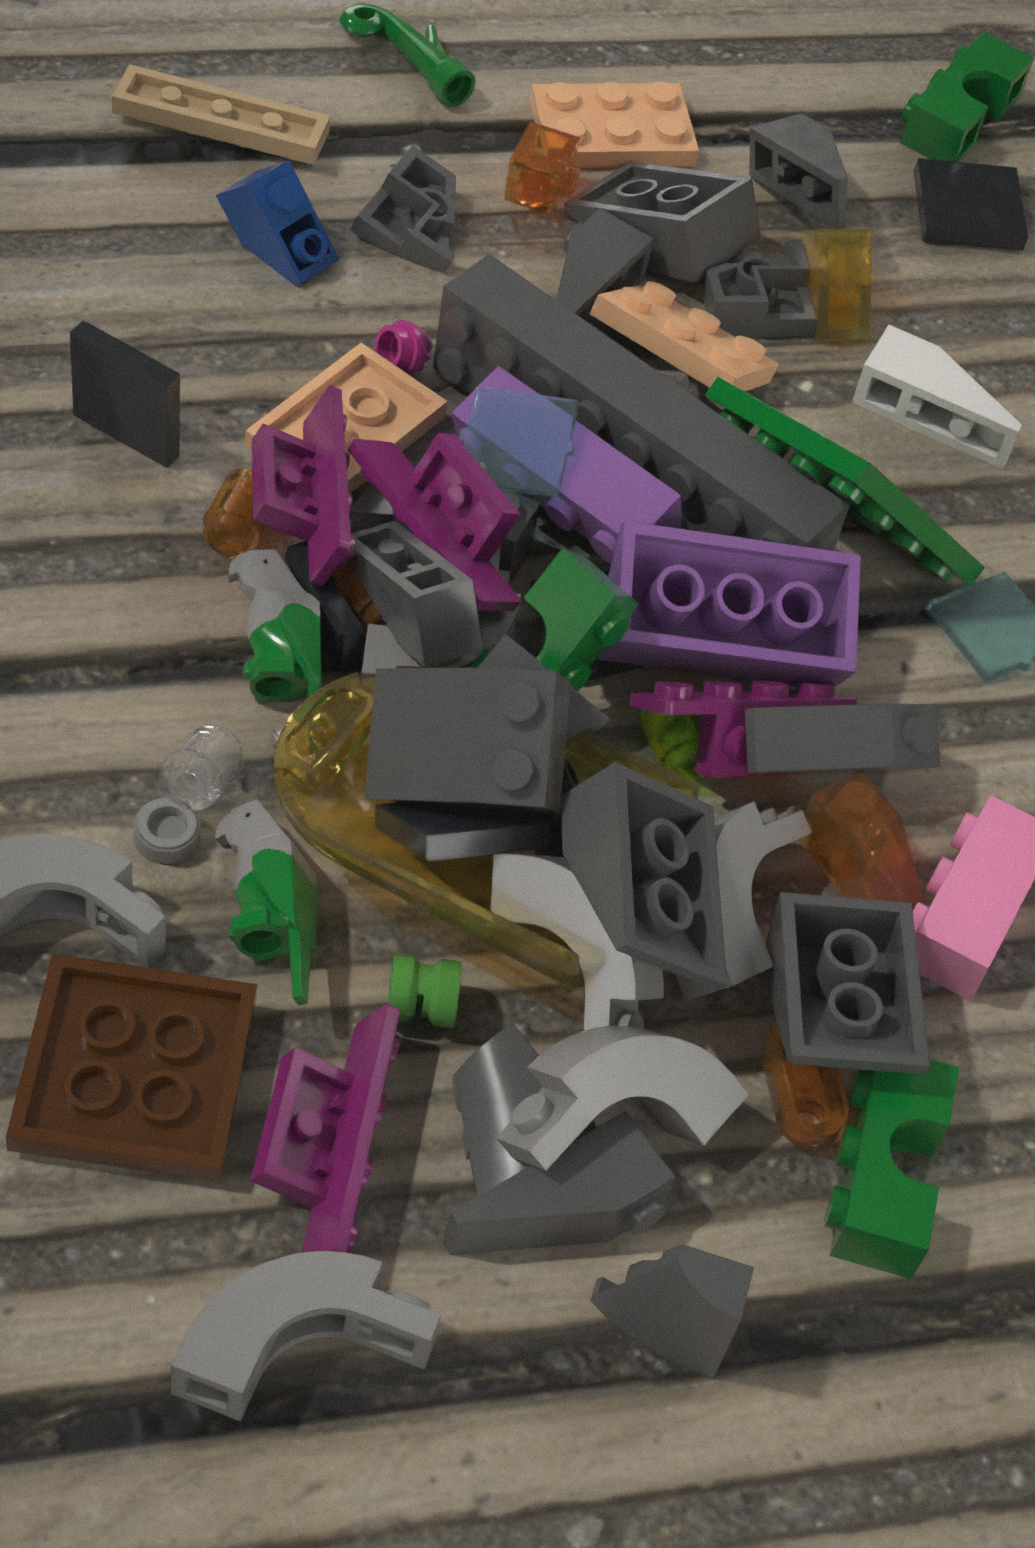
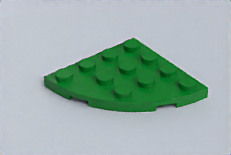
(852, 479)

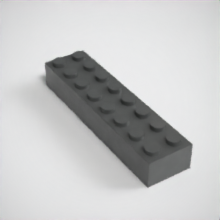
(721, 472)

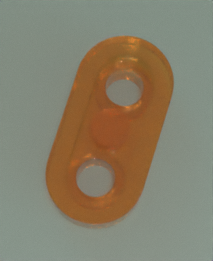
(800, 1090)

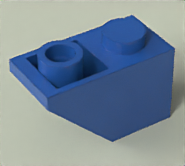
(278, 222)

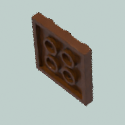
(133, 1068)

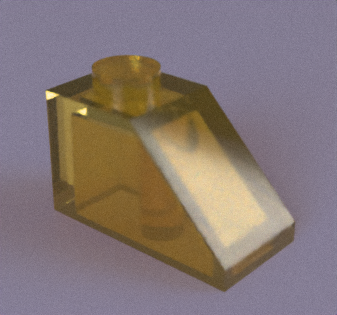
(840, 281)

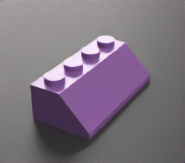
(598, 483)
(736, 606)

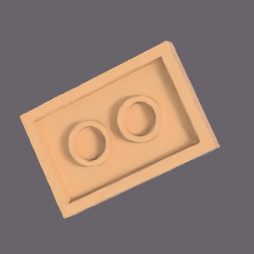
(620, 122)
(684, 336)
(376, 398)

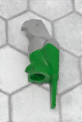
(280, 628)
(273, 892)

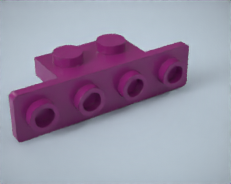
(304, 485)
(448, 507)
(722, 715)
(323, 1130)

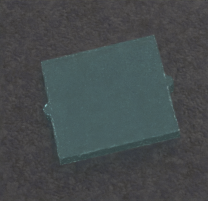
(521, 439)
(989, 625)

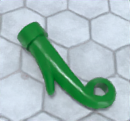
(446, 75)

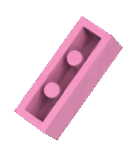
(975, 897)

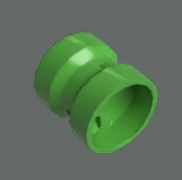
(425, 990)

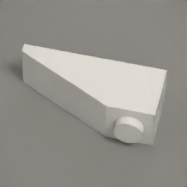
(934, 396)

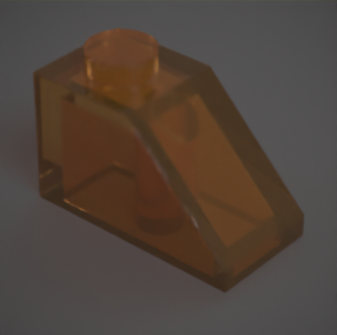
(861, 842)

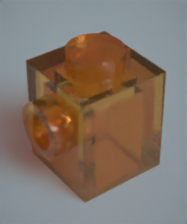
(542, 169)

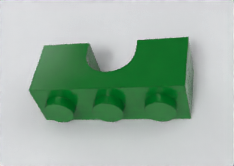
(951, 111)
(580, 614)
(880, 1212)

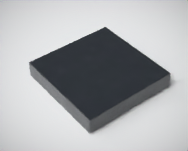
(970, 204)
(125, 393)
(461, 832)

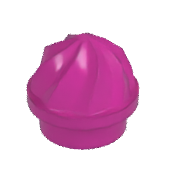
(404, 346)

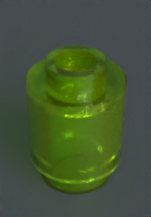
(673, 741)

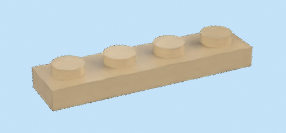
(221, 114)

